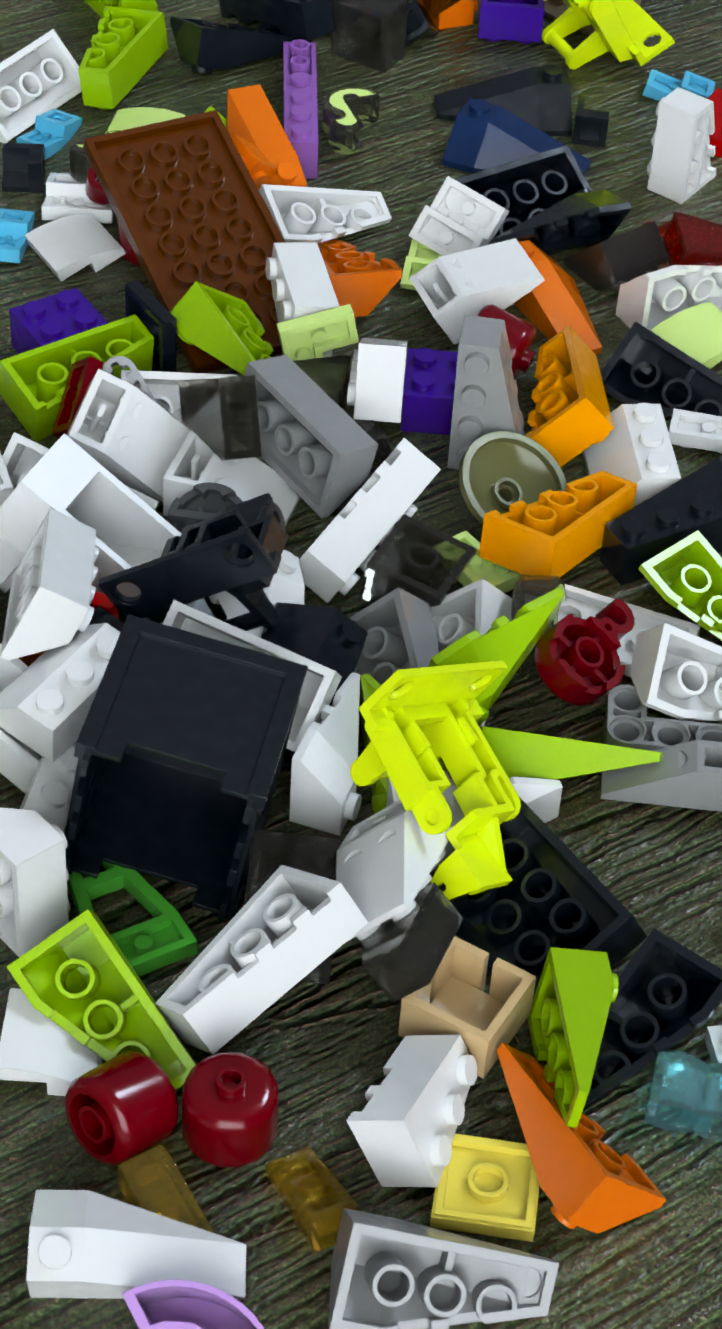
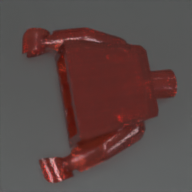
(691, 240)

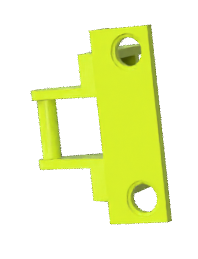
(618, 28)
(432, 721)

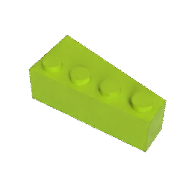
(120, 54)
(37, 378)

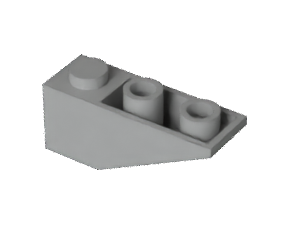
(684, 779)

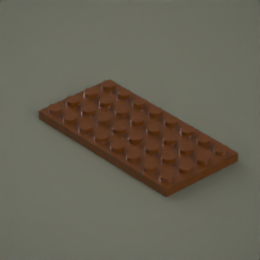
(190, 215)

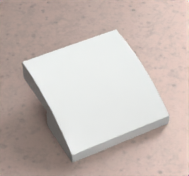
(68, 197)
(458, 220)
(73, 244)
(39, 1049)

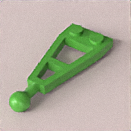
(146, 944)

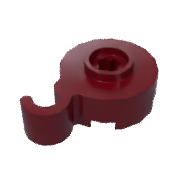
(580, 655)

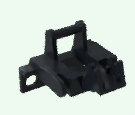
(202, 566)

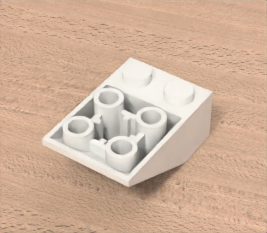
(475, 278)
(127, 433)
(246, 476)
(387, 864)

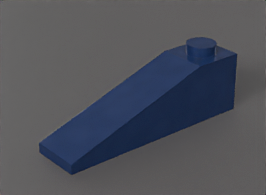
(493, 136)

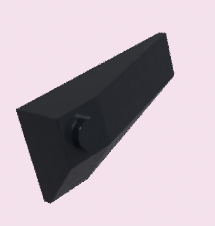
(216, 47)
(318, 635)
(658, 1003)

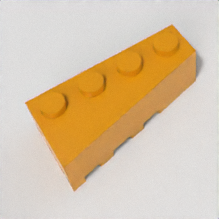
(568, 398)
(557, 528)

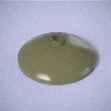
(509, 468)

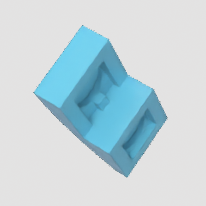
(660, 85)
(53, 130)
(13, 227)

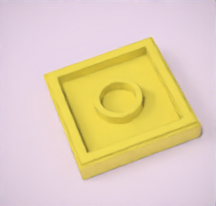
(487, 1189)

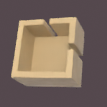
(463, 1007)

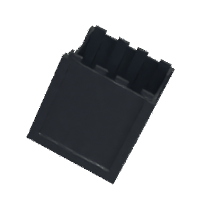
(181, 760)

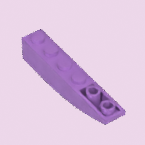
(300, 102)

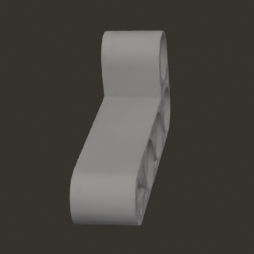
(629, 726)

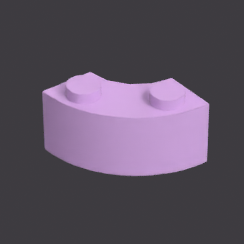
(187, 1306)

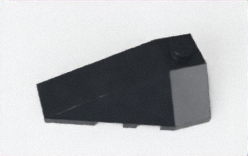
(533, 94)
(572, 223)
(659, 373)

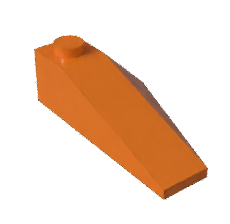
(254, 119)
(357, 275)
(556, 301)
(573, 1166)

